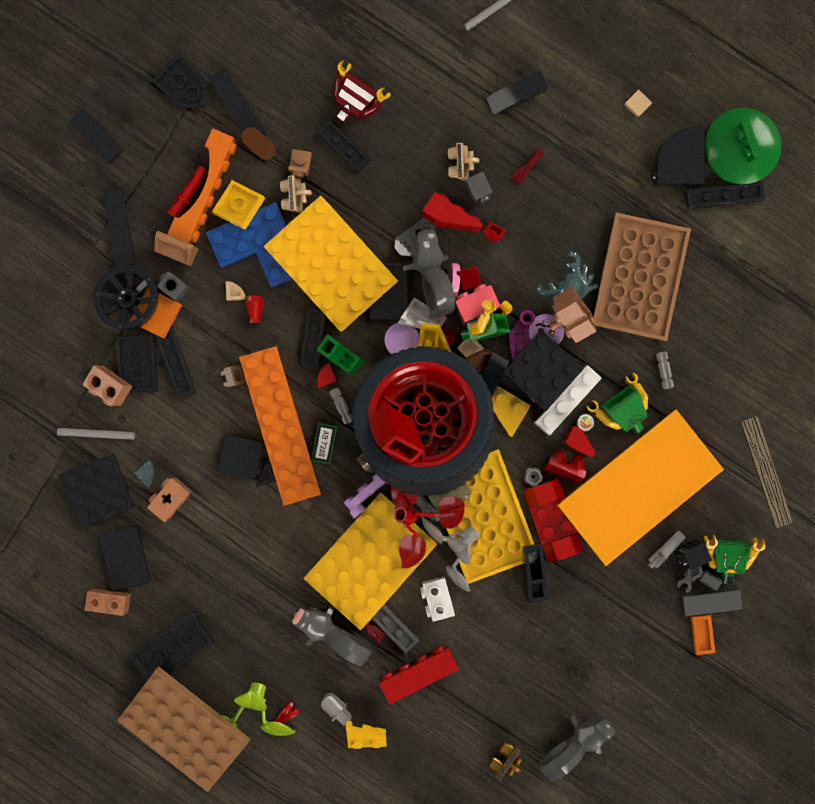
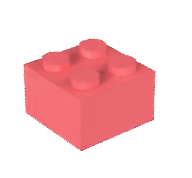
(470, 306)

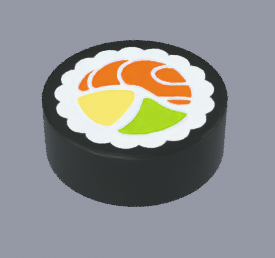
(585, 422)

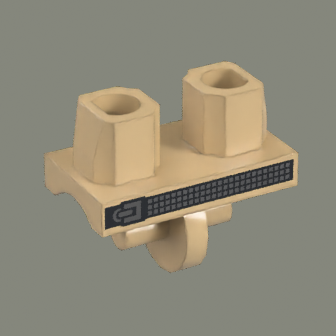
(465, 161)
(297, 194)

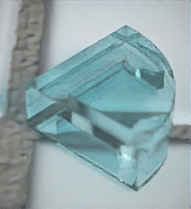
(146, 473)

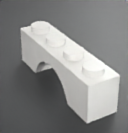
(567, 401)

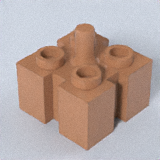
(573, 315)

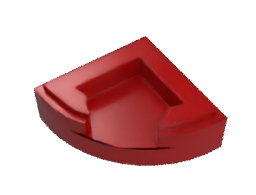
(326, 376)

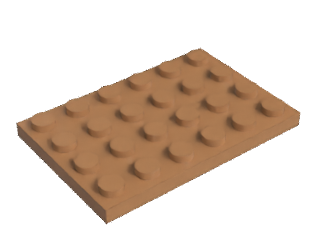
(641, 276)
(183, 729)

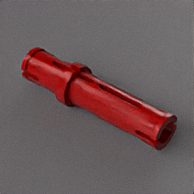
(187, 192)

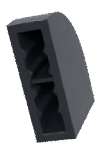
(681, 159)

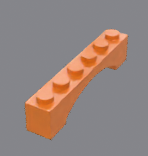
(220, 148)

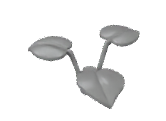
(460, 546)

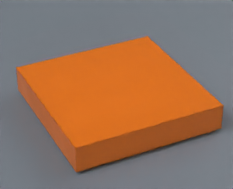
(163, 316)

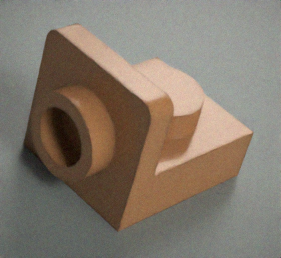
(300, 163)

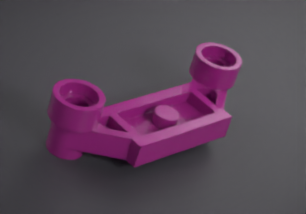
(519, 334)

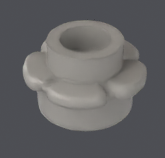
(533, 481)

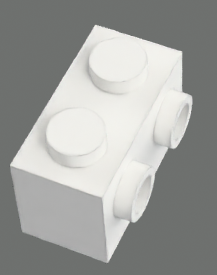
(438, 599)

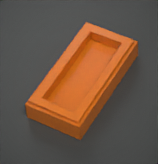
(702, 634)

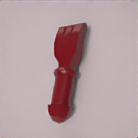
(520, 175)
(375, 632)

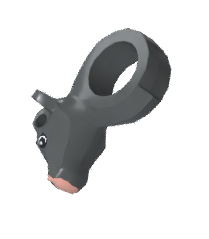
(319, 627)

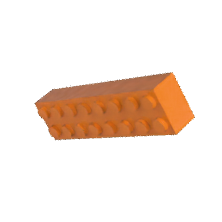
(280, 425)

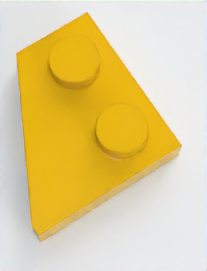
(432, 336)
(509, 410)
(365, 736)

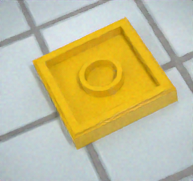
(238, 205)

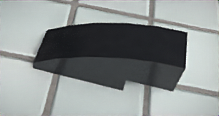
(517, 93)
(534, 573)

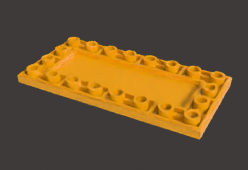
(640, 487)

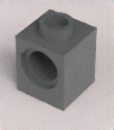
(479, 188)
(178, 292)

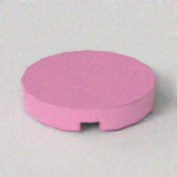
(453, 277)

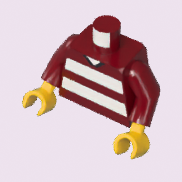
(355, 96)

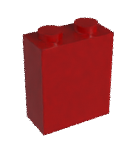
(397, 433)

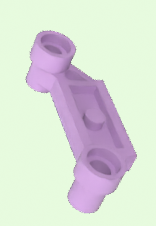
(355, 503)

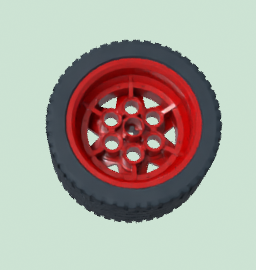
(426, 373)

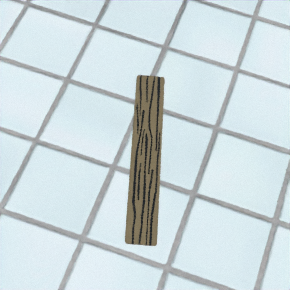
(766, 472)

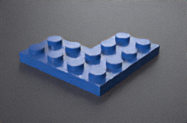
(234, 243)

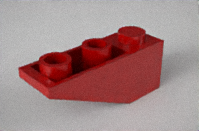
(447, 215)

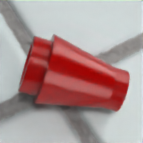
(254, 307)

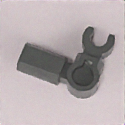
(704, 576)

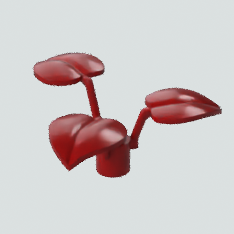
(411, 547)

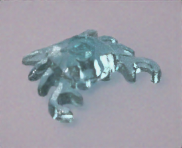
(575, 279)

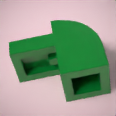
(339, 355)

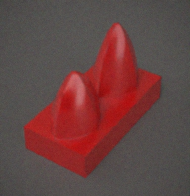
(573, 471)

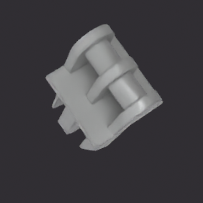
(335, 708)

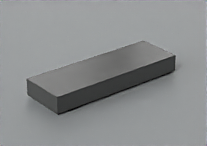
(712, 602)
(395, 628)

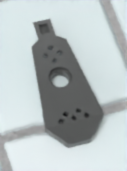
(410, 237)

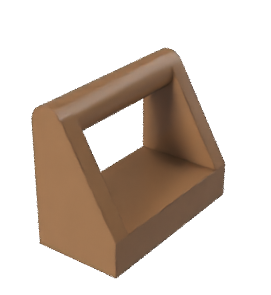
(175, 248)

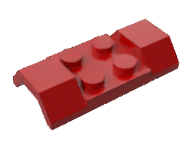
(552, 526)

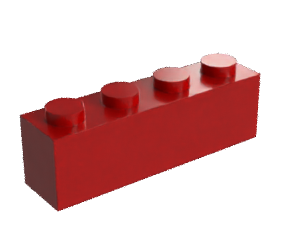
(418, 674)

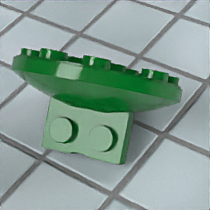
(742, 146)

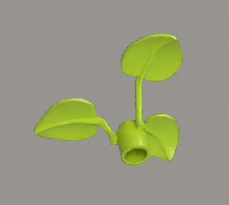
(255, 700)

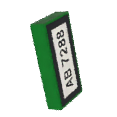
(324, 443)

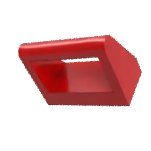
(577, 441)

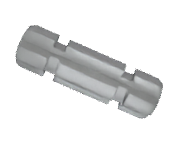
(664, 369)
(341, 405)

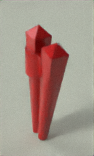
(286, 713)

